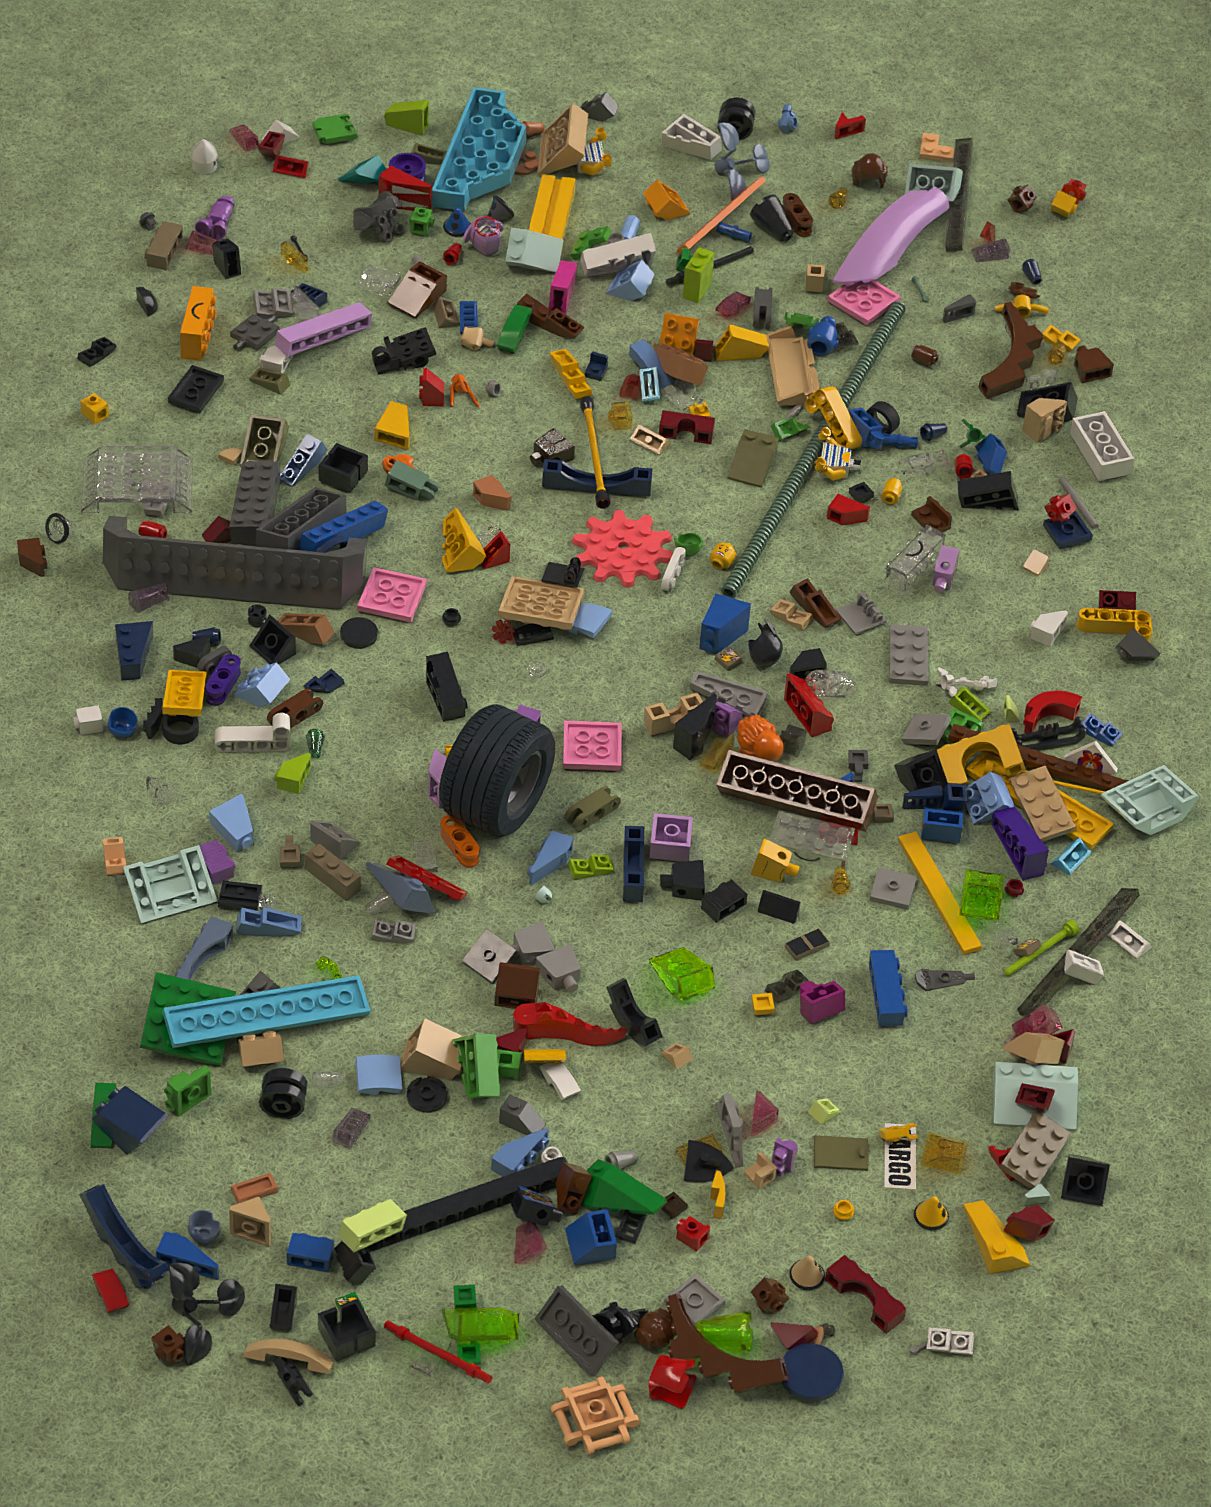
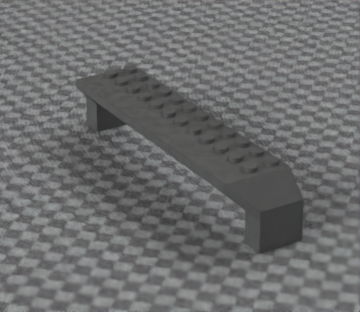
(233, 569)

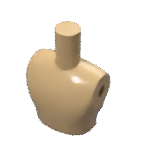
(474, 338)

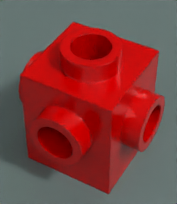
(1076, 189)
(1060, 507)

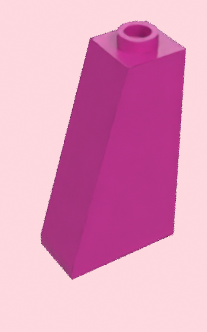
(562, 286)

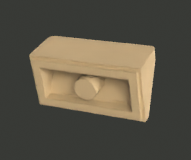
(649, 440)

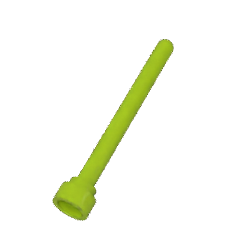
(1069, 929)

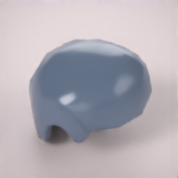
(203, 1226)

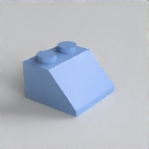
(631, 281)

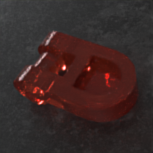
(631, 386)

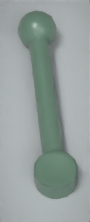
(924, 298)

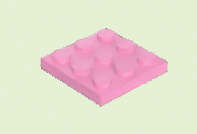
(863, 300)
(392, 594)
(592, 745)

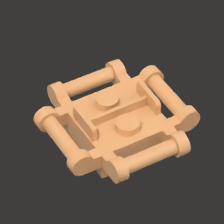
(595, 1414)

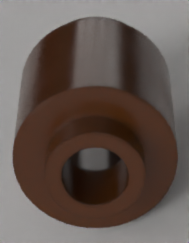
(924, 355)

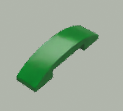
(466, 1298)

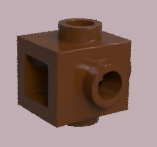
(1022, 198)
(770, 1295)
(168, 1345)

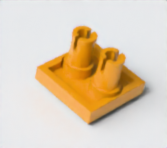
(679, 332)

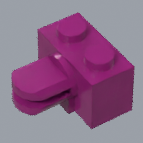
(821, 1000)

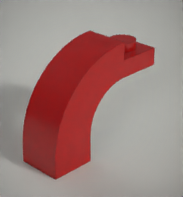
(1050, 703)

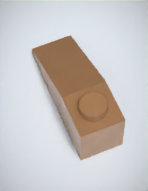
(308, 627)

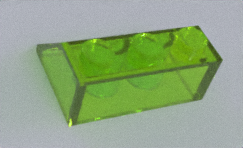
(481, 1324)

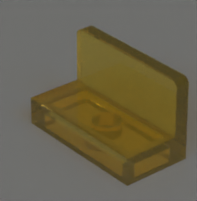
(717, 753)

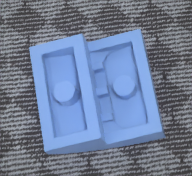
(590, 619)
(378, 1074)

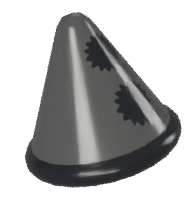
(499, 209)

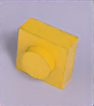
(763, 1004)

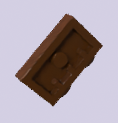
(933, 515)

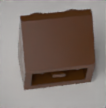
(516, 985)

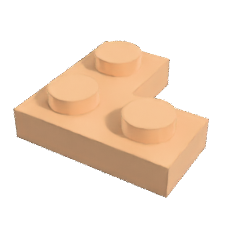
(933, 151)

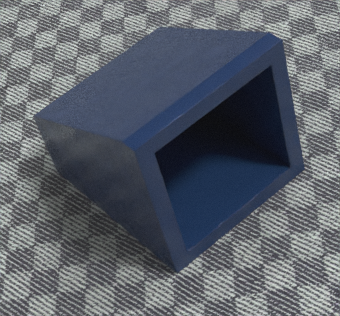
(128, 1118)

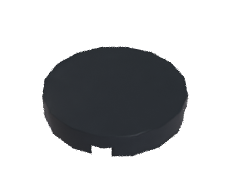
(358, 632)
(427, 1100)

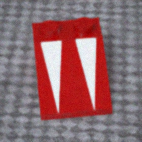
(406, 188)

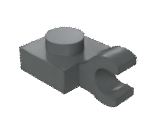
(858, 761)

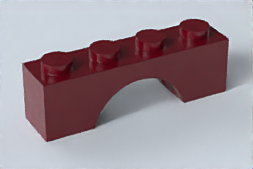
(848, 1277)

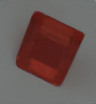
(988, 232)

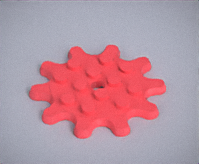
(637, 559)

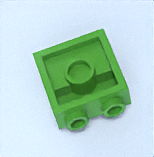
(187, 1091)

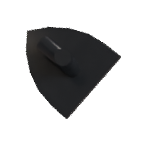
(703, 1161)

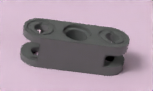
(762, 306)

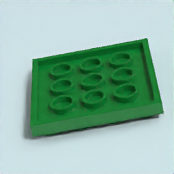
(176, 991)

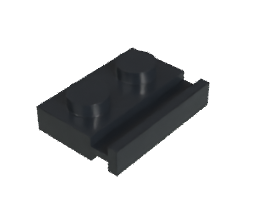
(239, 895)

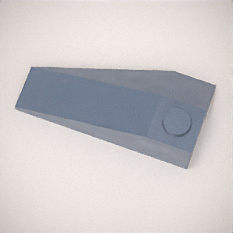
(403, 889)

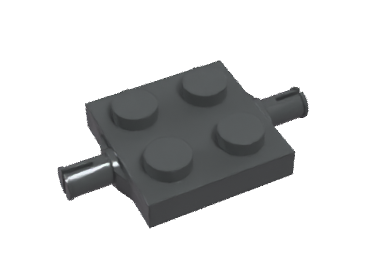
(254, 332)

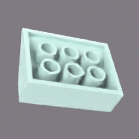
(1006, 1085)

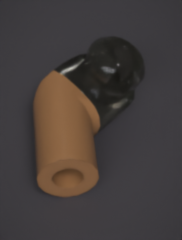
(823, 1331)

